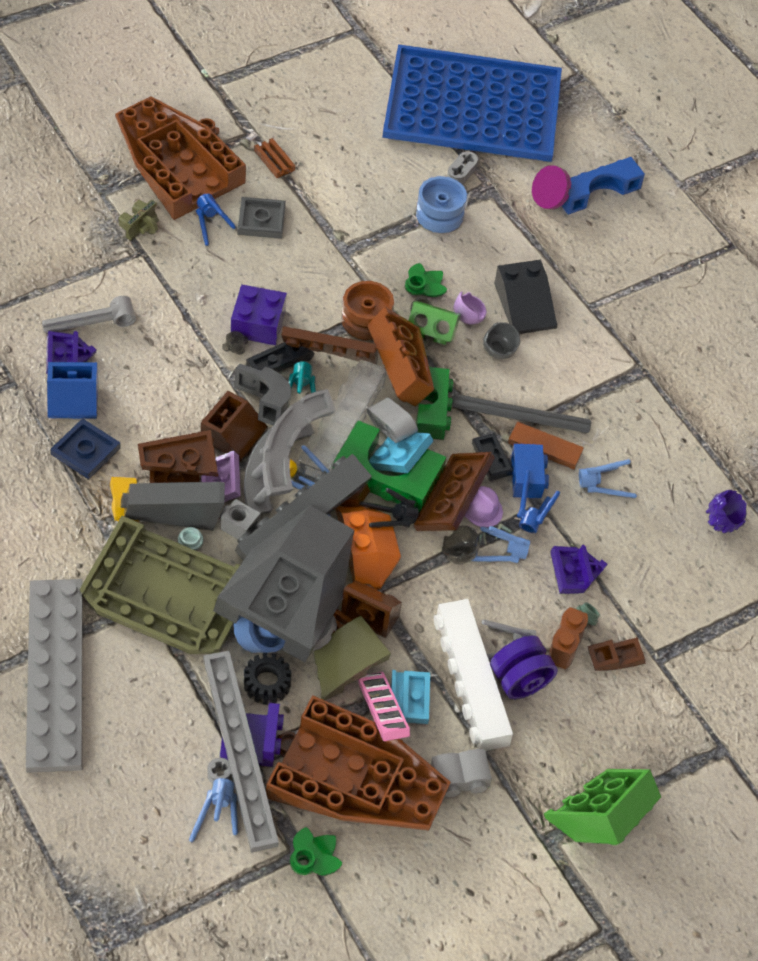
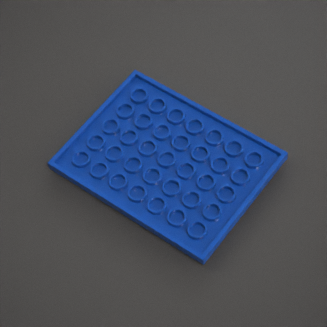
(473, 103)

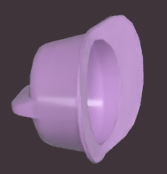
(485, 508)

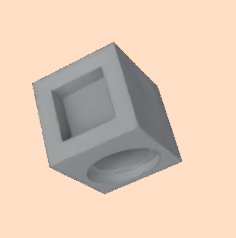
(240, 511)

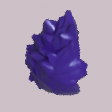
(727, 511)

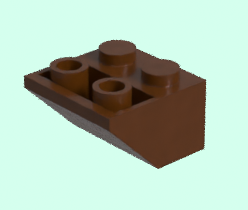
(234, 425)

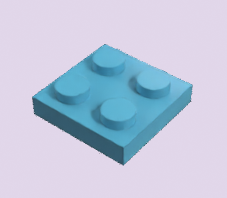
(402, 455)

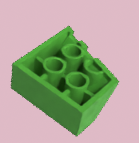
(607, 807)

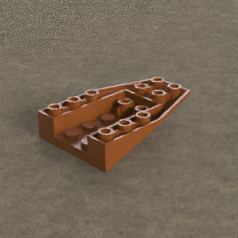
(178, 155)
(352, 775)

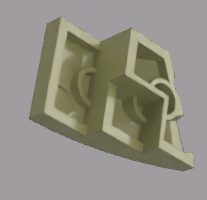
(348, 657)

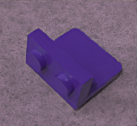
(264, 735)

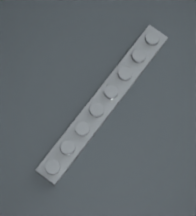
(240, 752)

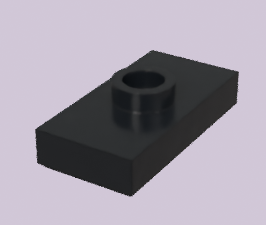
(500, 466)

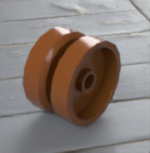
(361, 304)

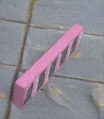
(384, 706)

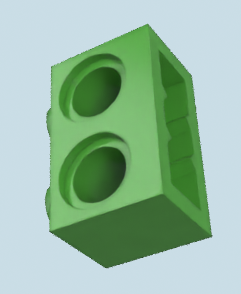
(434, 317)

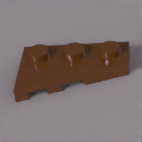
(181, 454)

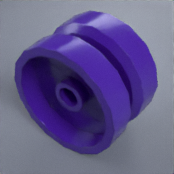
(523, 667)

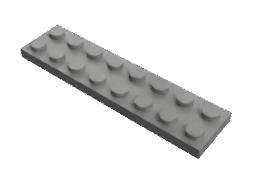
(54, 676)

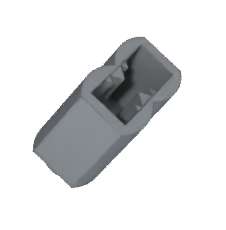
(464, 770)

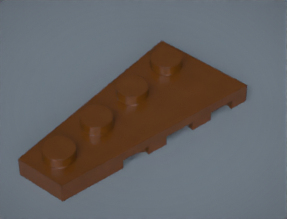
(330, 344)

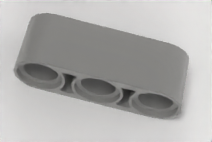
(392, 420)

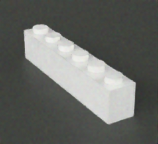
(473, 676)

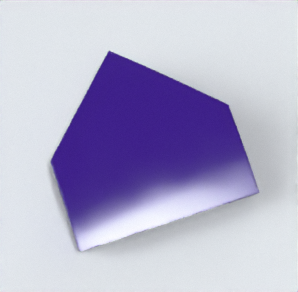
(67, 348)
(575, 568)

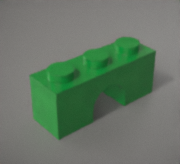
(433, 417)

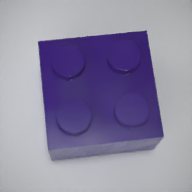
(259, 314)

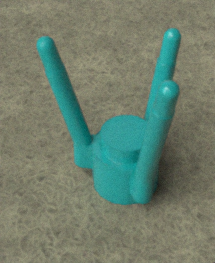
(302, 376)

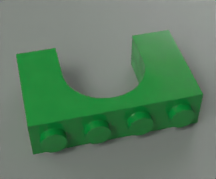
(412, 485)

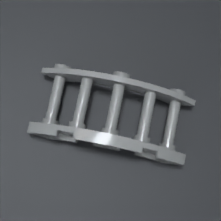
(269, 462)

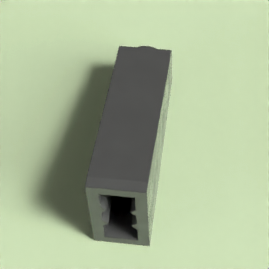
(175, 503)

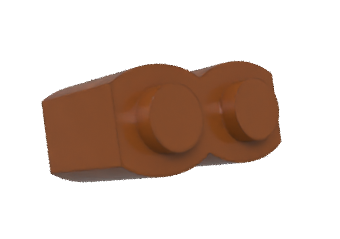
(568, 637)

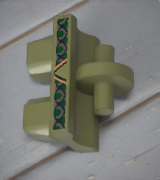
(142, 221)

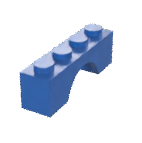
(621, 176)

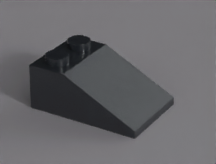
(526, 296)

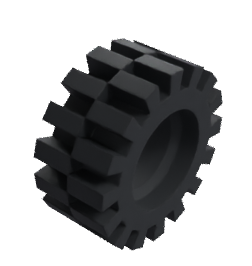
(267, 692)

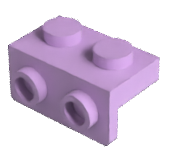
(229, 473)

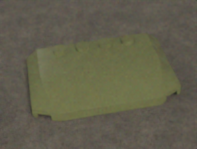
(160, 589)

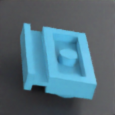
(412, 694)

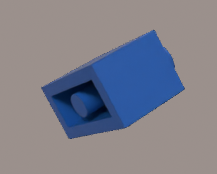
(530, 458)

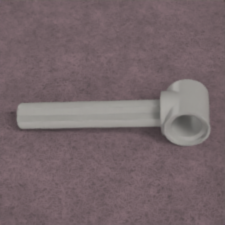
(120, 311)

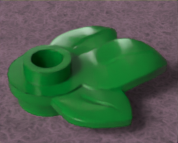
(424, 282)
(316, 851)

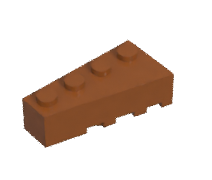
(402, 355)

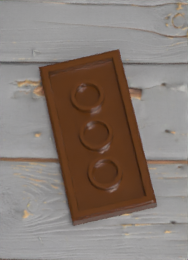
(454, 491)

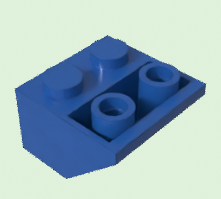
(72, 390)

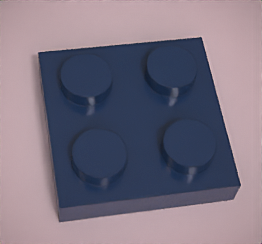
(85, 448)

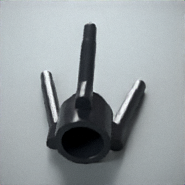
(404, 512)

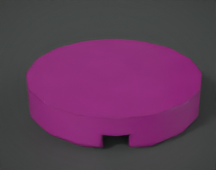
(551, 187)

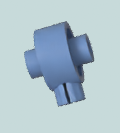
(255, 638)

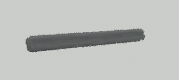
(521, 413)

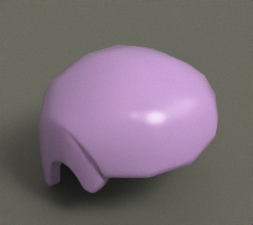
(470, 307)

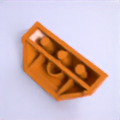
(373, 549)

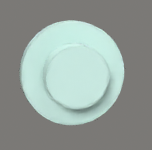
(191, 538)

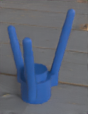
(209, 208)
(533, 517)

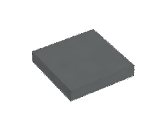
(261, 217)

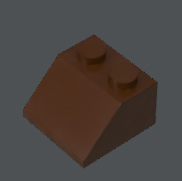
(375, 607)

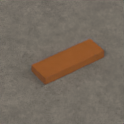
(555, 448)

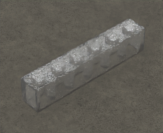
(351, 405)

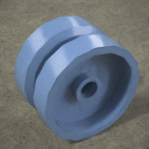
(441, 204)

